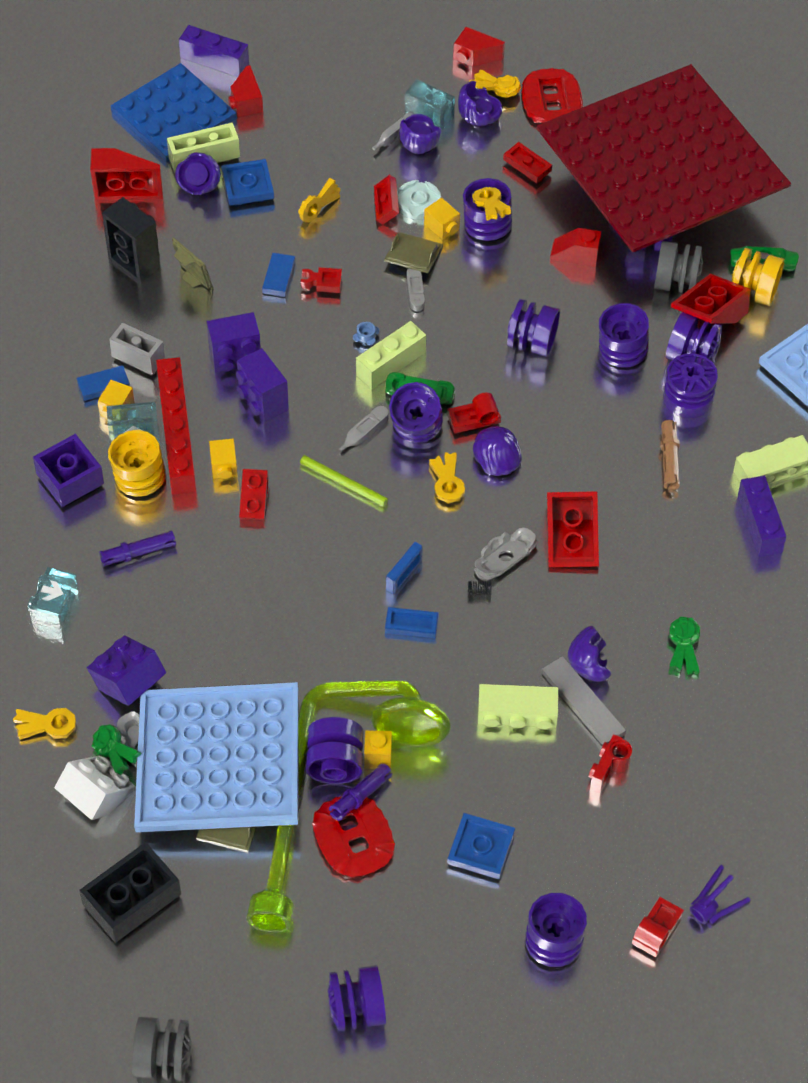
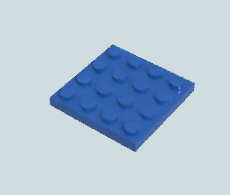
(171, 107)

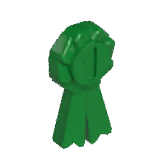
(684, 634)
(108, 743)

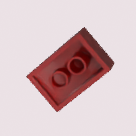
(124, 175)
(715, 300)
(572, 529)

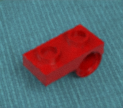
(478, 414)
(253, 494)
(609, 762)
(657, 926)

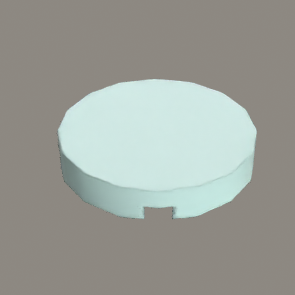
(415, 197)

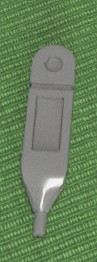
(391, 134)
(415, 290)
(366, 427)

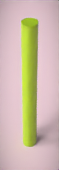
(344, 481)

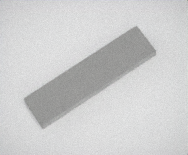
(583, 700)

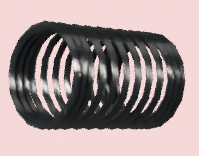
(471, 592)

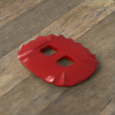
(535, 99)
(335, 841)

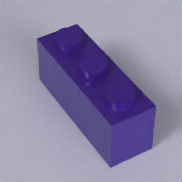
(213, 50)
(761, 516)

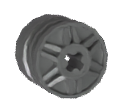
(678, 267)
(161, 1048)

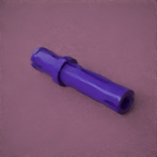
(137, 548)
(354, 797)

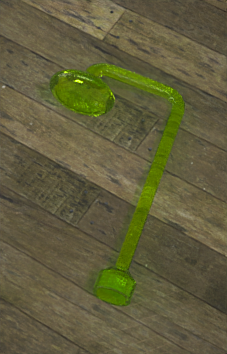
(412, 725)

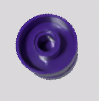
(334, 750)

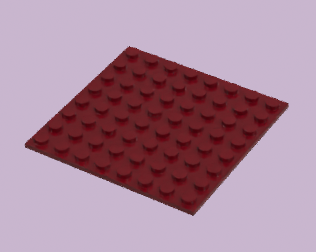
(662, 157)

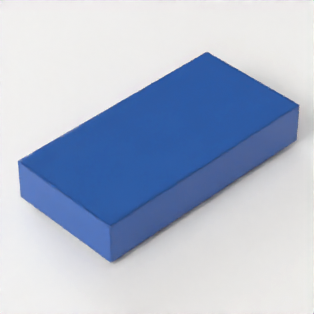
(278, 274)
(94, 384)
(404, 568)
(411, 622)

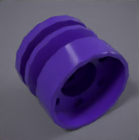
(475, 216)
(532, 327)
(623, 335)
(690, 339)
(690, 385)
(410, 401)
(555, 929)
(357, 998)

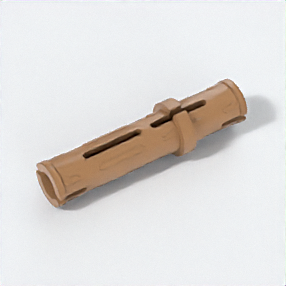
(670, 446)

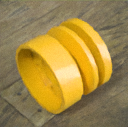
(757, 276)
(137, 463)

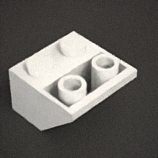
(94, 786)

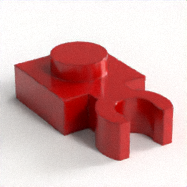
(325, 280)

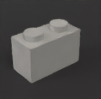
(136, 348)

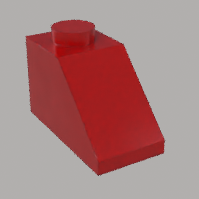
(477, 48)
(245, 94)
(577, 247)

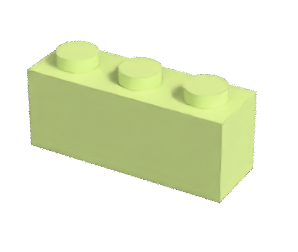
(219, 142)
(391, 355)
(775, 461)
(518, 706)

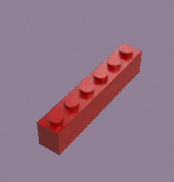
(176, 426)

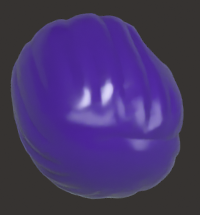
(478, 106)
(419, 133)
(198, 174)
(497, 451)
(585, 655)

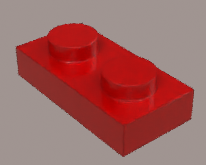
(527, 162)
(386, 199)

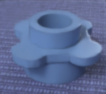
(366, 328)

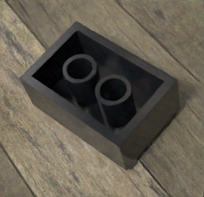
(131, 239)
(130, 892)

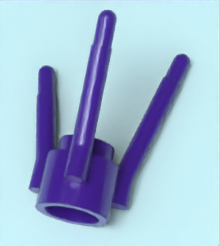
(705, 908)

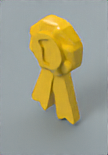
(502, 86)
(490, 199)
(312, 205)
(448, 487)
(57, 723)

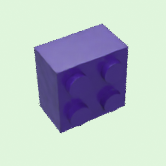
(232, 339)
(262, 385)
(68, 470)
(126, 670)

